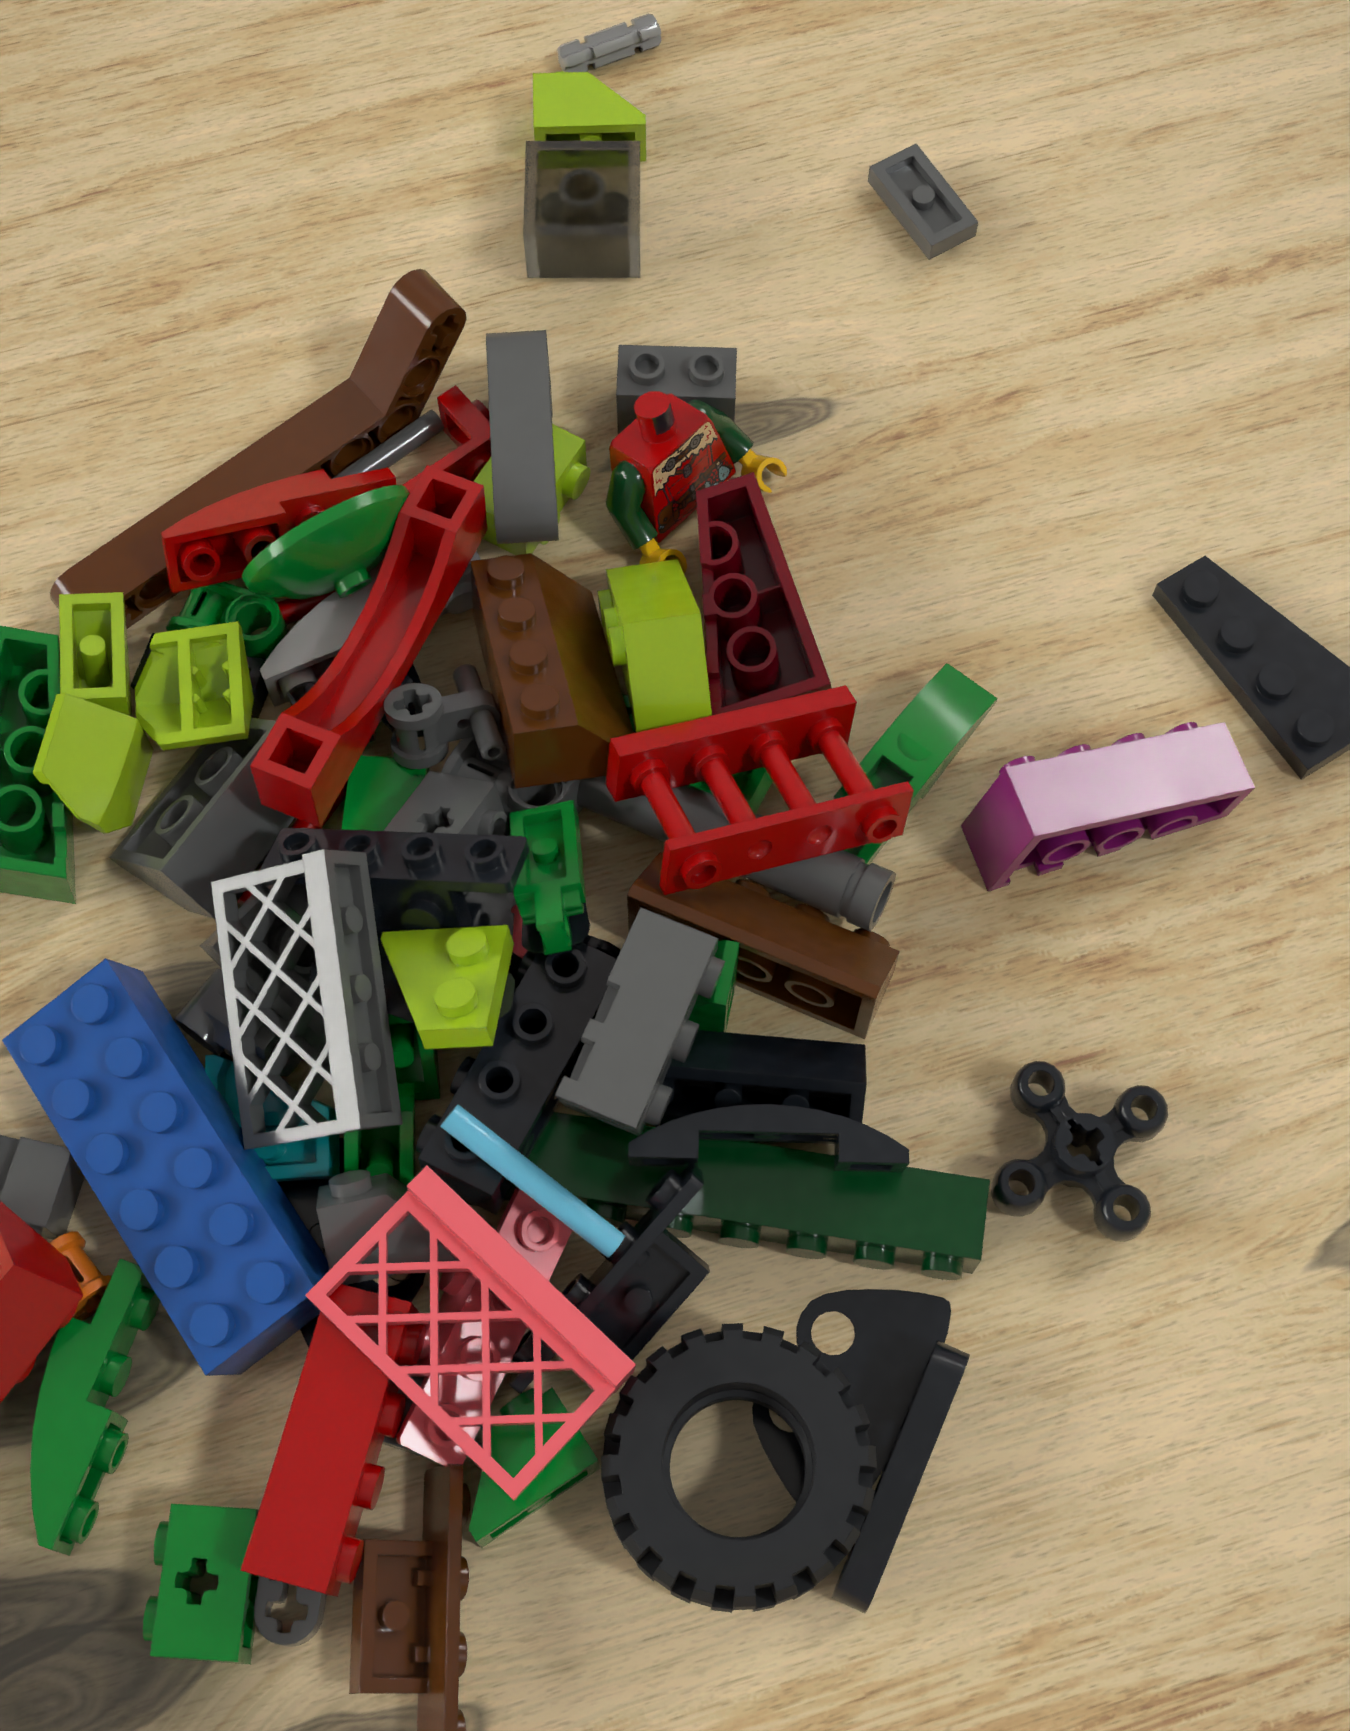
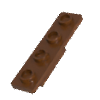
(409, 1608)

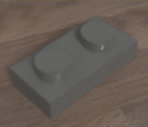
(922, 201)

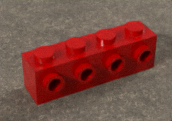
(331, 1452)

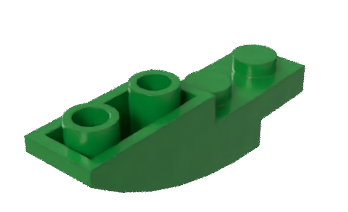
(925, 739)
(72, 1430)

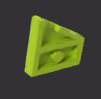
(452, 981)

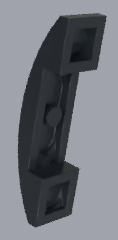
(855, 1144)

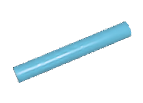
(532, 1181)

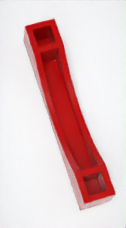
(329, 727)

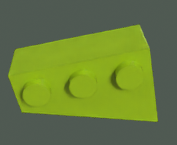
(657, 642)

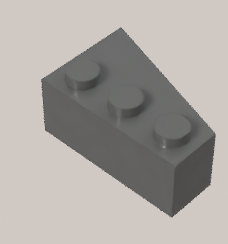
(642, 1024)

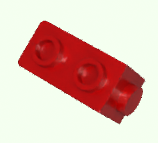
(469, 428)

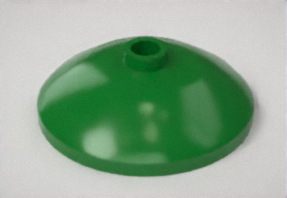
(329, 549)

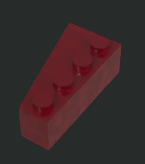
(751, 608)

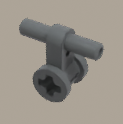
(443, 720)

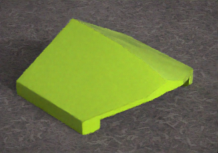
(195, 687)
(94, 762)

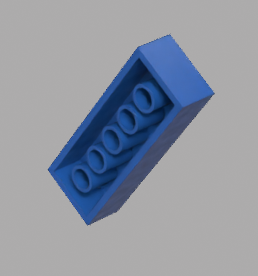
(171, 1167)

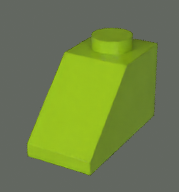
(583, 109)
(95, 649)

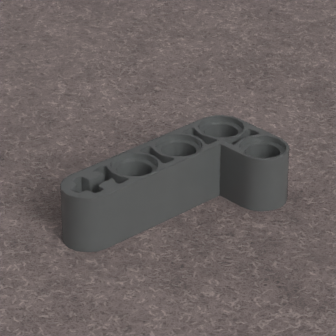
(521, 437)

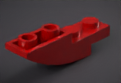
(228, 534)

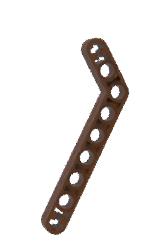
(376, 402)

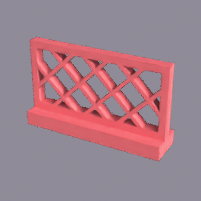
(516, 1285)

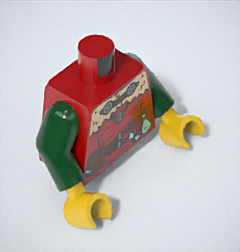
(665, 460)

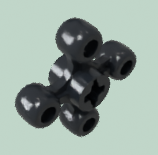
(1092, 1173)

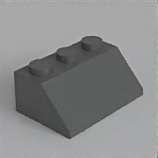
(204, 825)

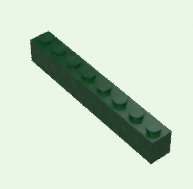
(780, 1198)

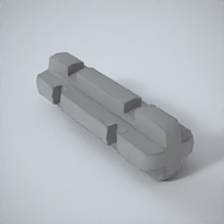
(610, 44)

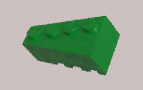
(33, 818)

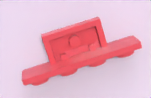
(541, 1242)

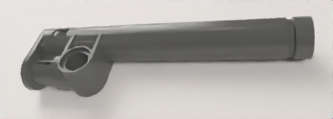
(831, 882)

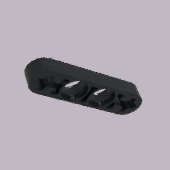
(901, 1476)

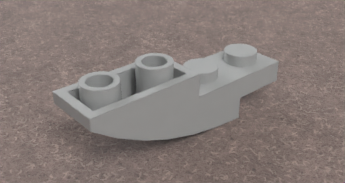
(322, 632)

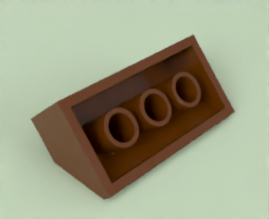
(547, 670)
(783, 949)

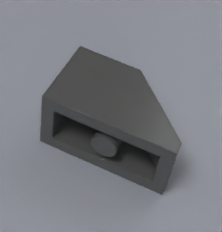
(354, 1205)

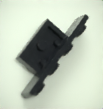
(416, 875)
(640, 1281)

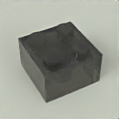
(582, 209)

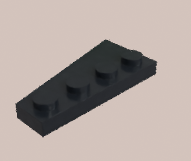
(1267, 663)

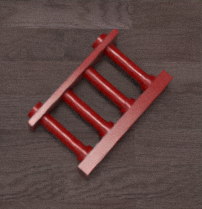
(745, 740)

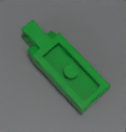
(552, 874)

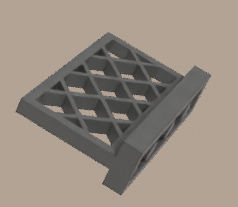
(345, 992)

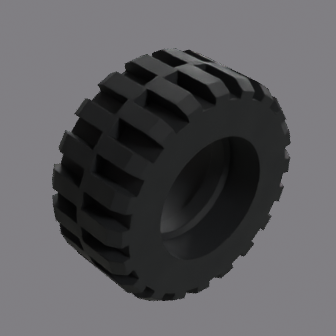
(835, 1447)

